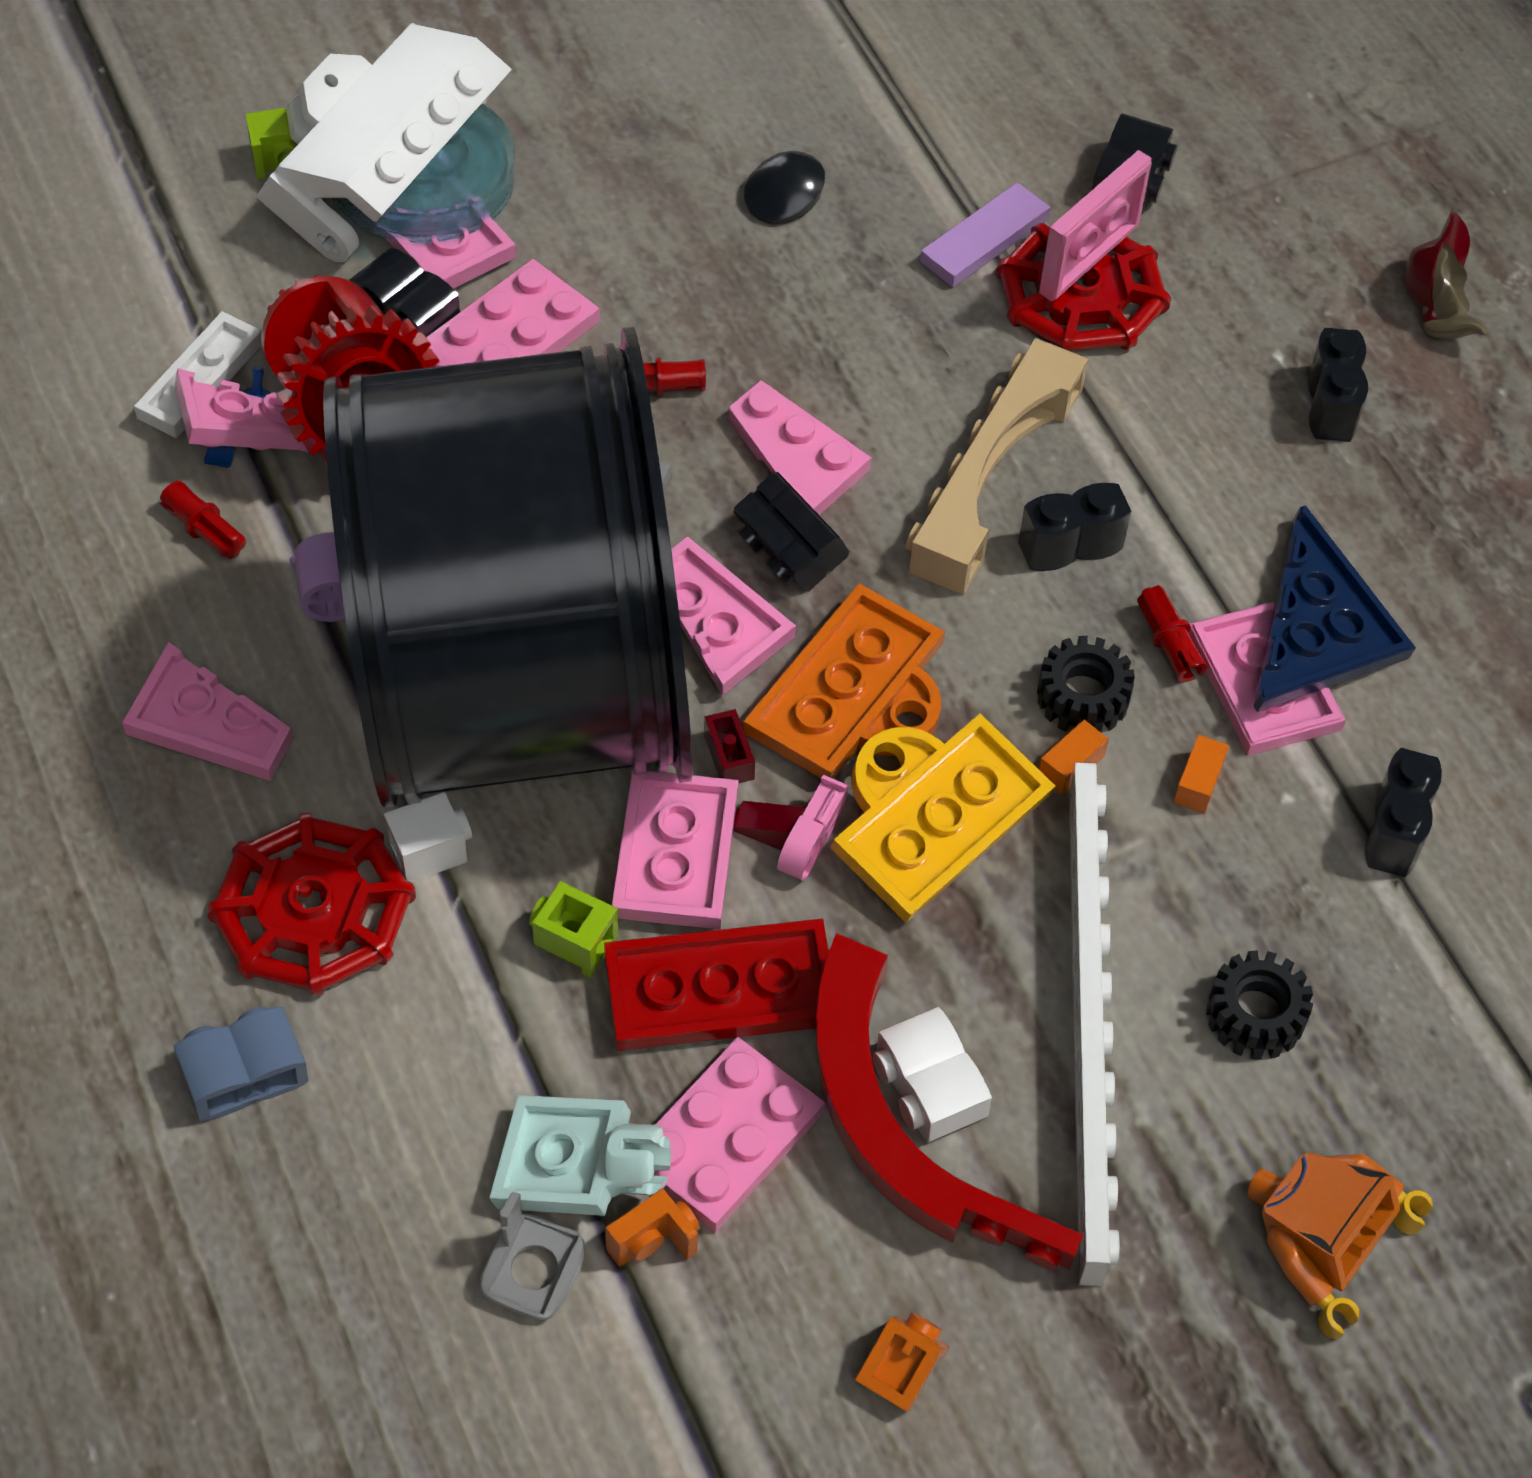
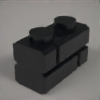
(790, 532)

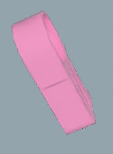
(813, 829)

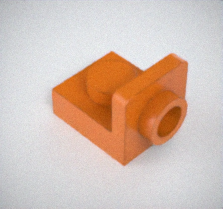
(645, 1226)
(903, 1359)

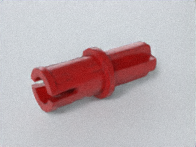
(675, 375)
(202, 519)
(1171, 633)

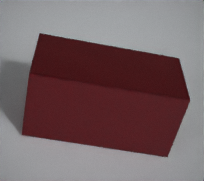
(729, 746)

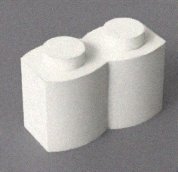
(932, 1075)

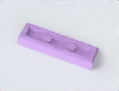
(984, 234)

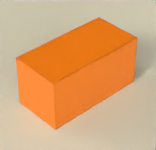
(1080, 745)
(1201, 773)

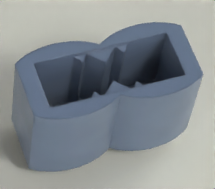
(240, 1062)

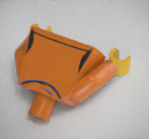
(1328, 1222)

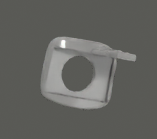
(523, 1233)

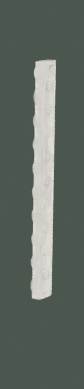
(1092, 1036)

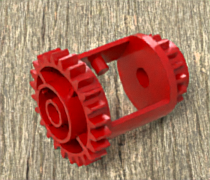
(352, 341)

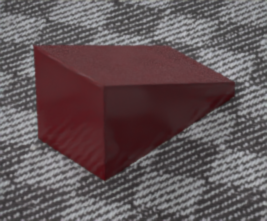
(766, 822)

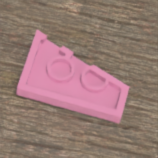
(231, 417)
(725, 617)
(202, 718)

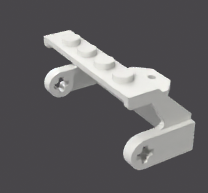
(375, 129)

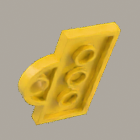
(935, 810)

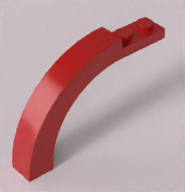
(880, 1145)

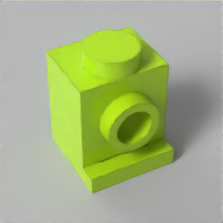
(269, 139)
(570, 911)

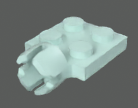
(577, 1155)

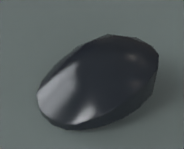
(784, 187)

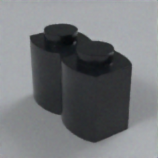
(1148, 137)
(403, 286)
(1337, 384)
(1074, 526)
(1403, 812)

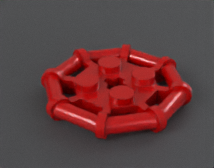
(1081, 305)
(315, 929)

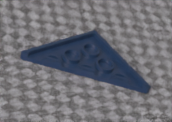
(1323, 621)

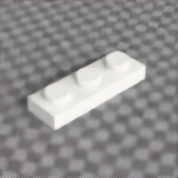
(213, 357)

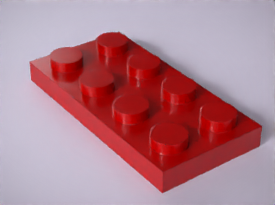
(715, 983)

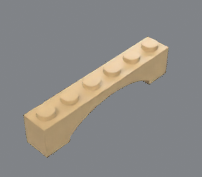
(1040, 390)

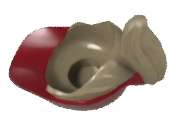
(1437, 282)

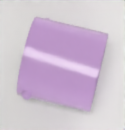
(319, 578)

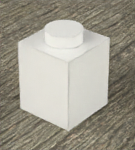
(427, 837)

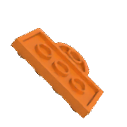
(850, 685)

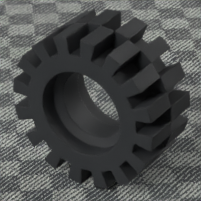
(1091, 662)
(1267, 978)

